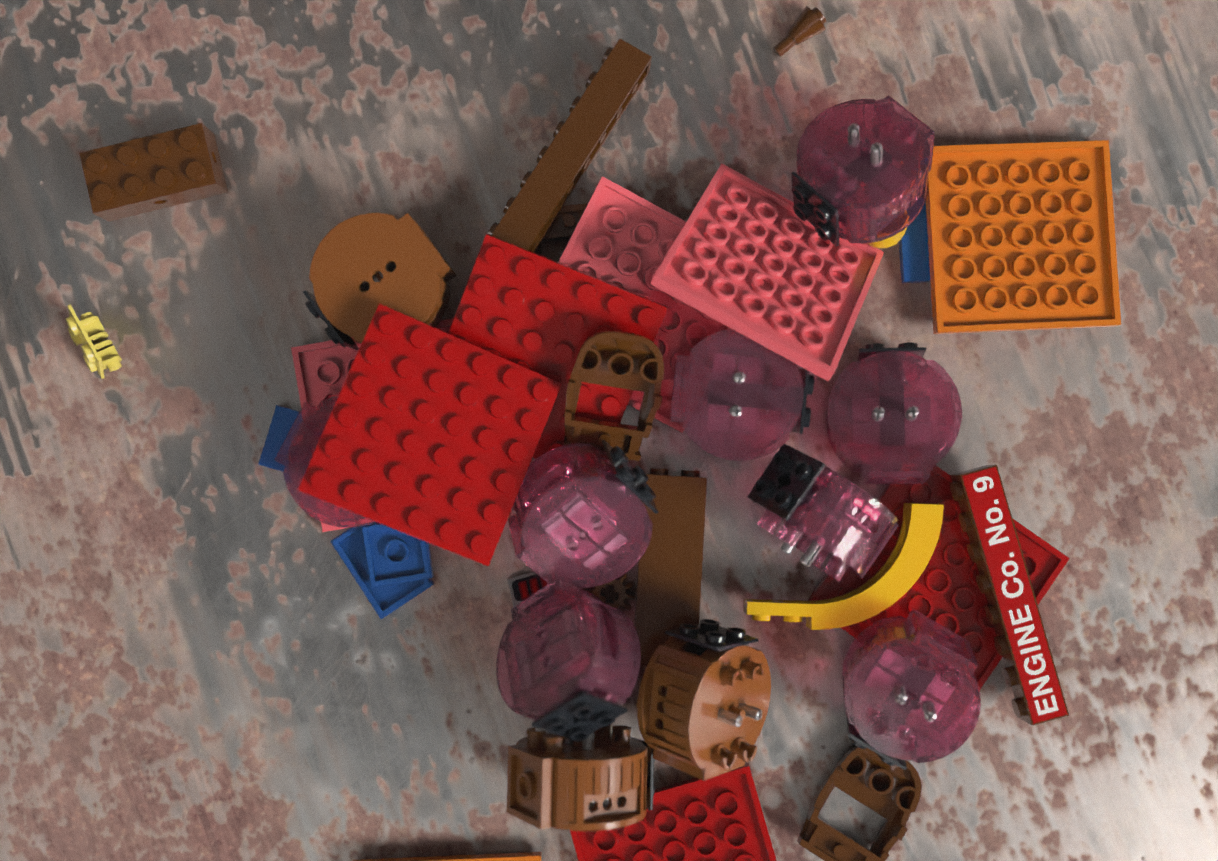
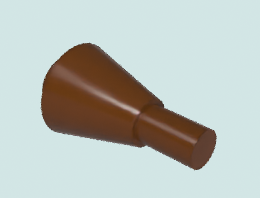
(806, 26)

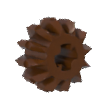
(619, 587)

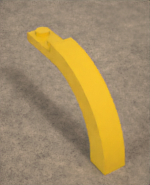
(899, 573)

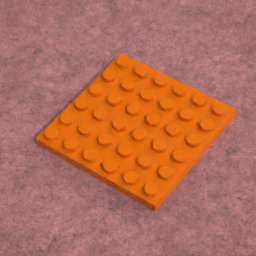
(1022, 237)

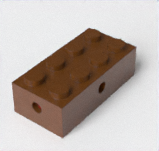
(153, 172)

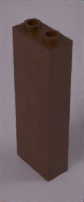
(672, 564)

